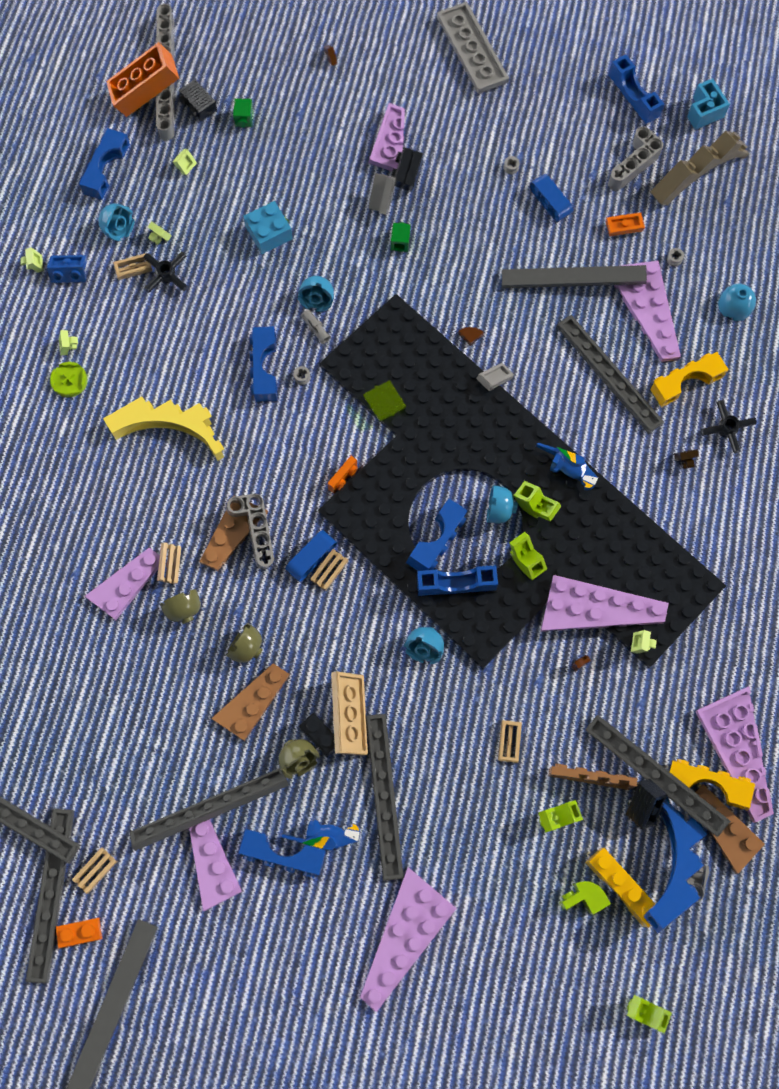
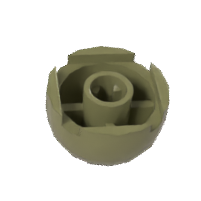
(182, 607)
(245, 645)
(297, 757)

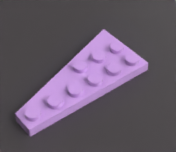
(651, 309)
(586, 606)
(737, 742)
(410, 928)

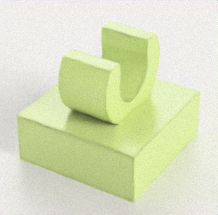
(184, 161)
(158, 233)
(32, 260)
(67, 342)
(641, 642)

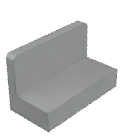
(382, 193)

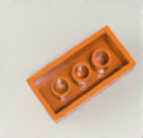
(142, 79)

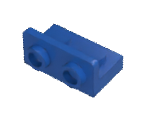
(67, 268)

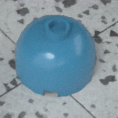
(116, 221)
(316, 293)
(737, 302)
(500, 505)
(425, 644)

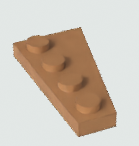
(227, 538)
(250, 704)
(598, 777)
(736, 840)

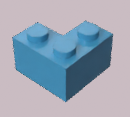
(708, 106)

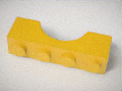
(707, 369)
(737, 791)
(621, 883)

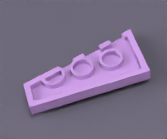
(389, 139)
(124, 585)
(213, 869)

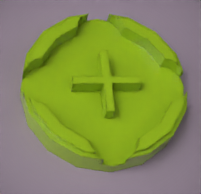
(68, 379)

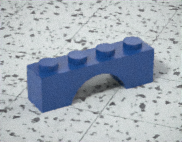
(624, 76)
(112, 146)
(264, 343)
(448, 519)
(474, 580)
(256, 845)

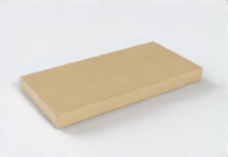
(349, 714)

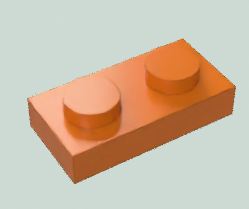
(625, 224)
(338, 480)
(78, 932)

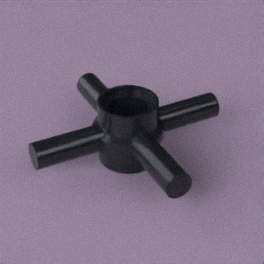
(165, 266)
(729, 420)

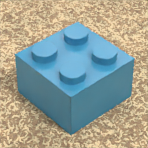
(268, 227)

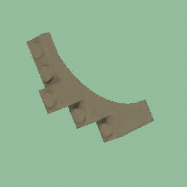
(705, 159)

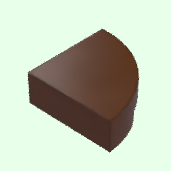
(331, 56)
(470, 334)
(581, 662)

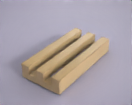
(133, 268)
(338, 557)
(172, 559)
(508, 758)
(81, 884)

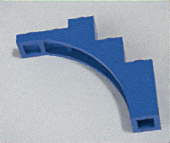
(678, 893)

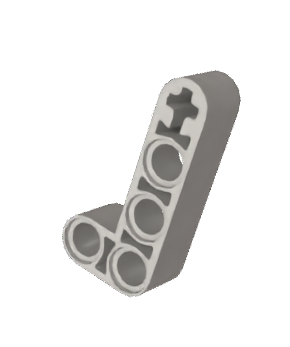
(648, 150)
(255, 532)

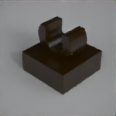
(687, 458)

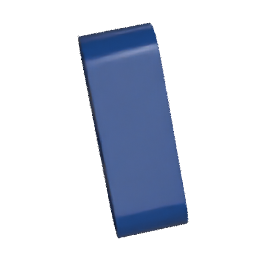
(551, 197)
(311, 556)

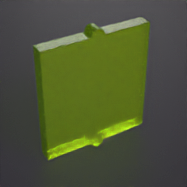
(384, 400)

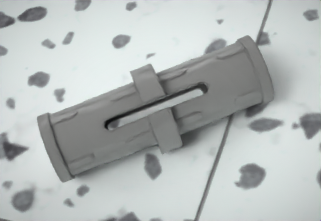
(315, 326)

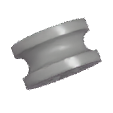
(513, 161)
(679, 253)
(302, 369)

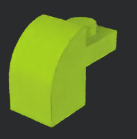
(535, 503)
(527, 557)
(560, 816)
(587, 892)
(648, 1013)

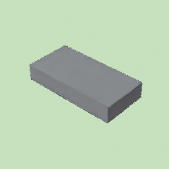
(495, 376)

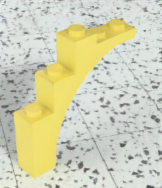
(142, 415)

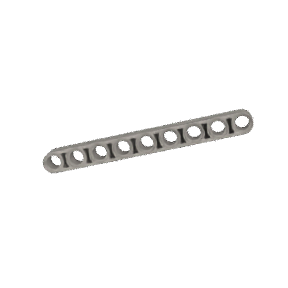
(165, 100)

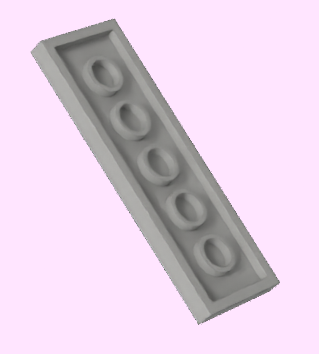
(472, 47)

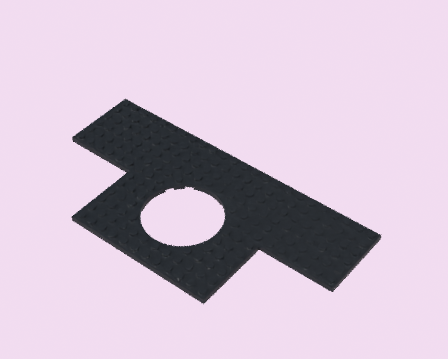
(464, 427)

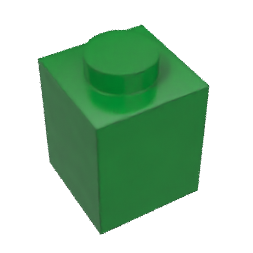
(243, 112)
(400, 237)

